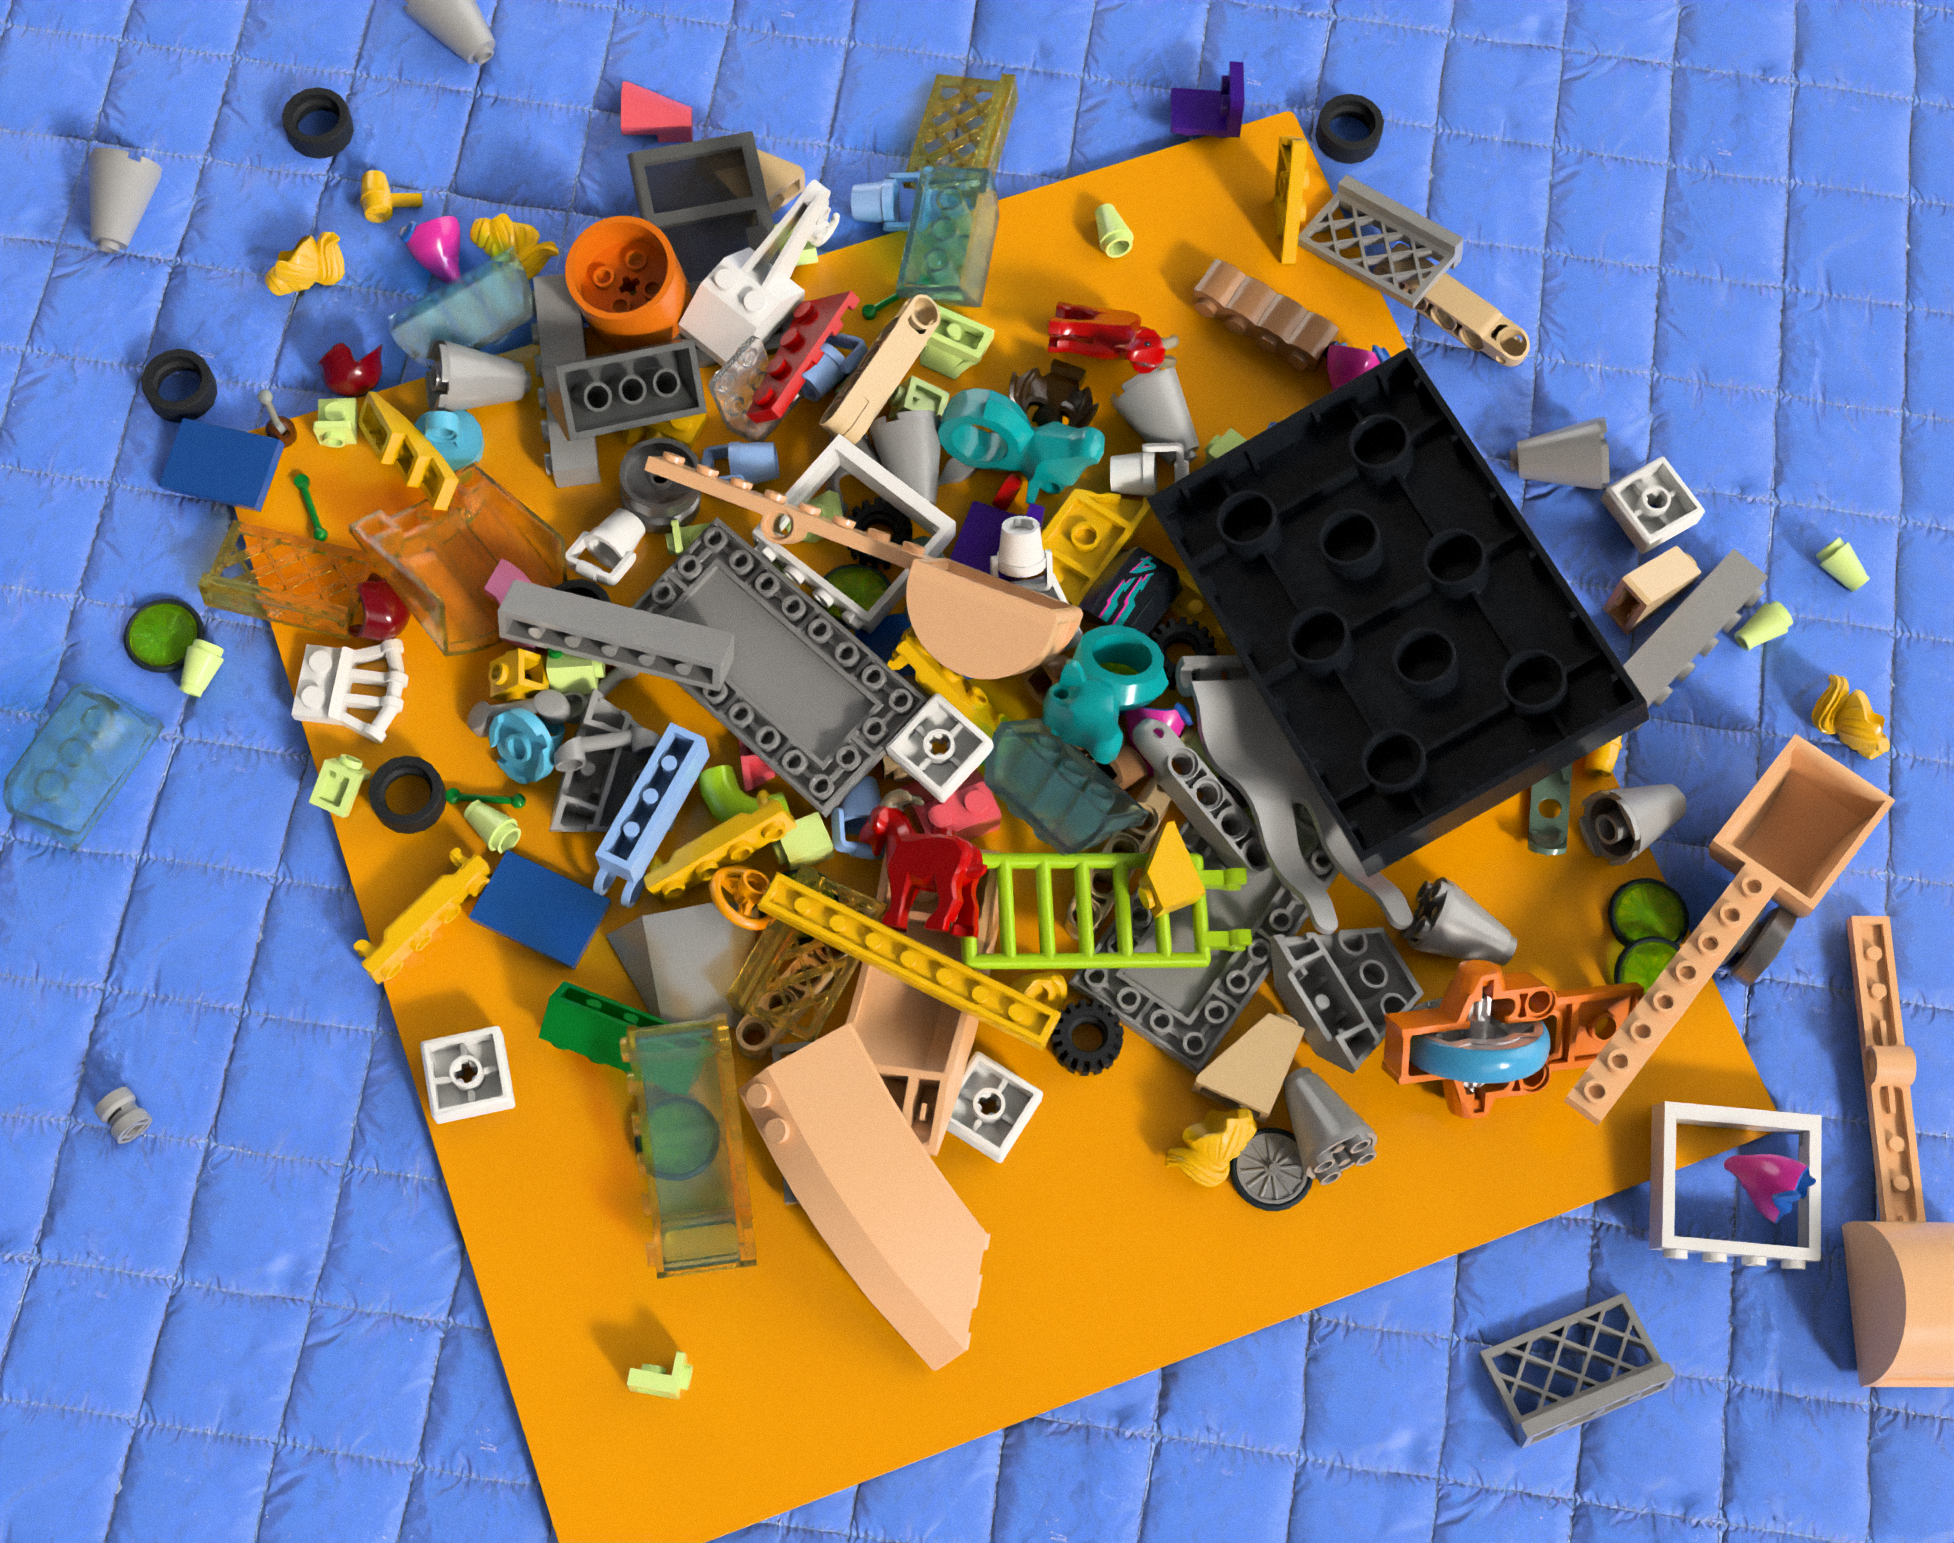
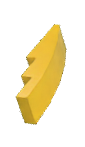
(403, 445)

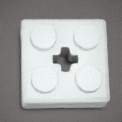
(1658, 485)
(940, 723)
(446, 1061)
(1014, 1101)

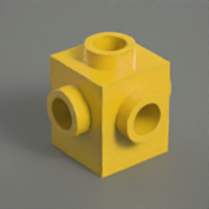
(518, 675)

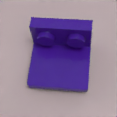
(1210, 111)
(982, 535)

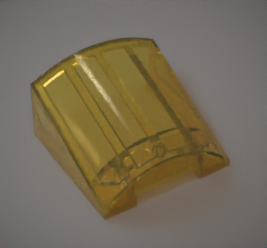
(446, 557)

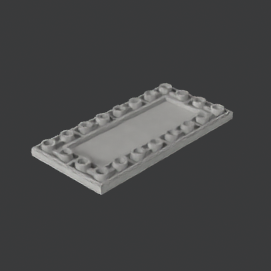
(798, 681)
(1194, 1008)

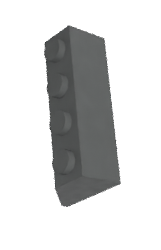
(625, 388)

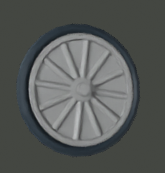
(1270, 1171)

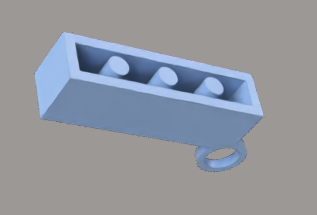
(649, 811)

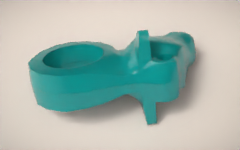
(1046, 454)
(1088, 698)

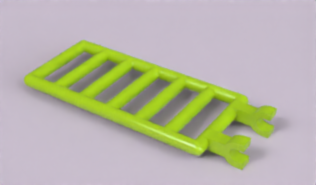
(1204, 940)

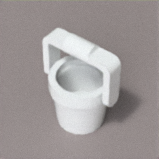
(1138, 471)
(611, 545)
(1023, 554)

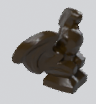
(1055, 395)

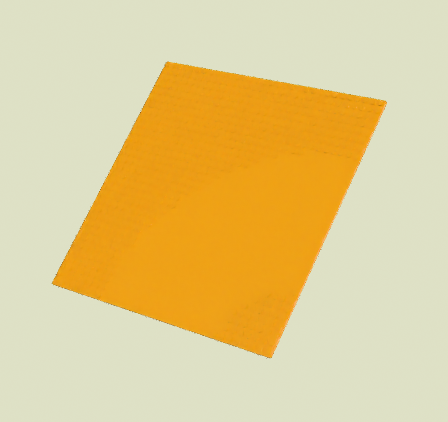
(1094, 1243)

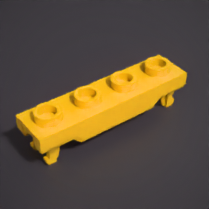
(952, 686)
(718, 848)
(418, 922)

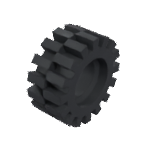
(880, 514)
(1186, 634)
(1081, 1060)

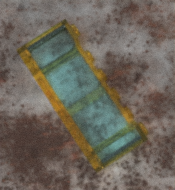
(690, 1146)

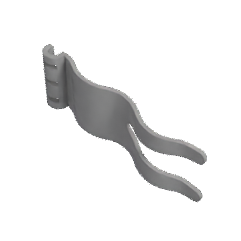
(1258, 760)

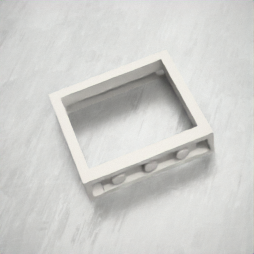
(893, 490)
(1662, 1184)

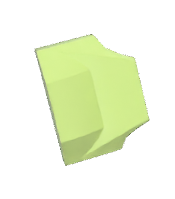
(955, 344)

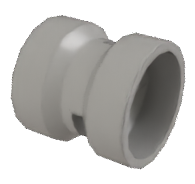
(123, 1115)

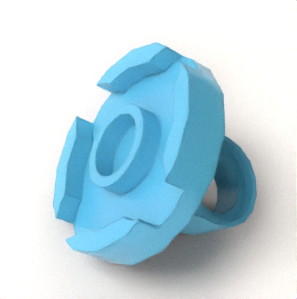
(454, 436)
(525, 744)

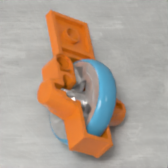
(1501, 1034)

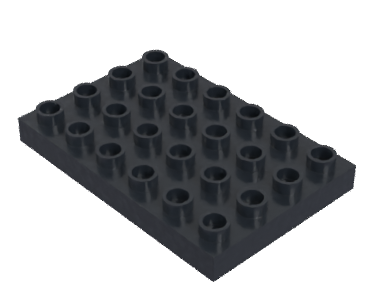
(1396, 612)

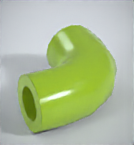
(724, 796)

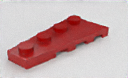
(798, 353)

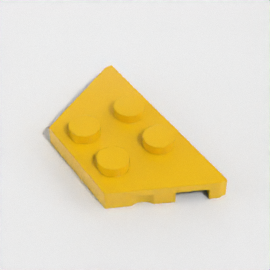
(1289, 185)
(1088, 536)

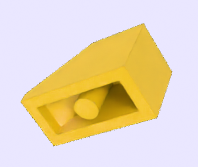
(1169, 875)

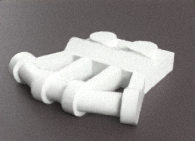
(327, 683)

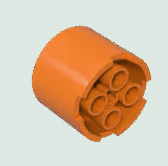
(615, 260)

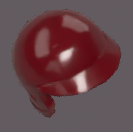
(348, 376)
(382, 609)

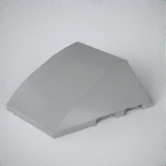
(595, 794)
(685, 960)
(1342, 989)

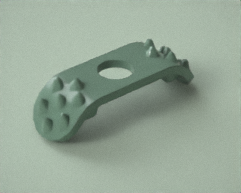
(1549, 835)

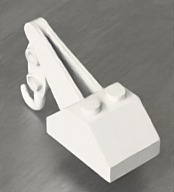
(749, 293)

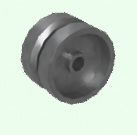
(653, 497)
(1760, 945)

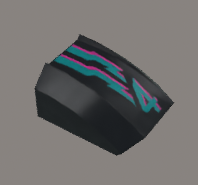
(1132, 592)

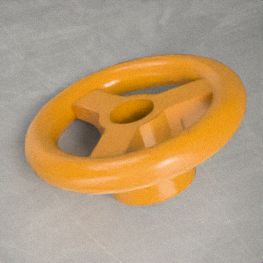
(746, 891)

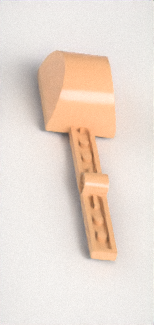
(957, 612)
(1782, 846)
(1902, 1264)

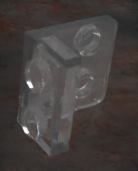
(734, 388)

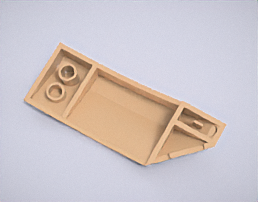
(913, 1037)
(872, 1190)

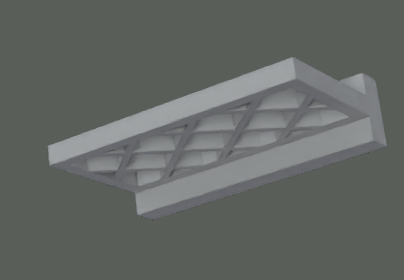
(1396, 224)
(1591, 1402)

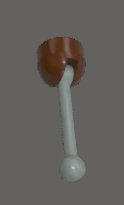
(277, 424)

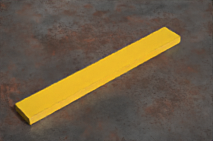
(909, 961)

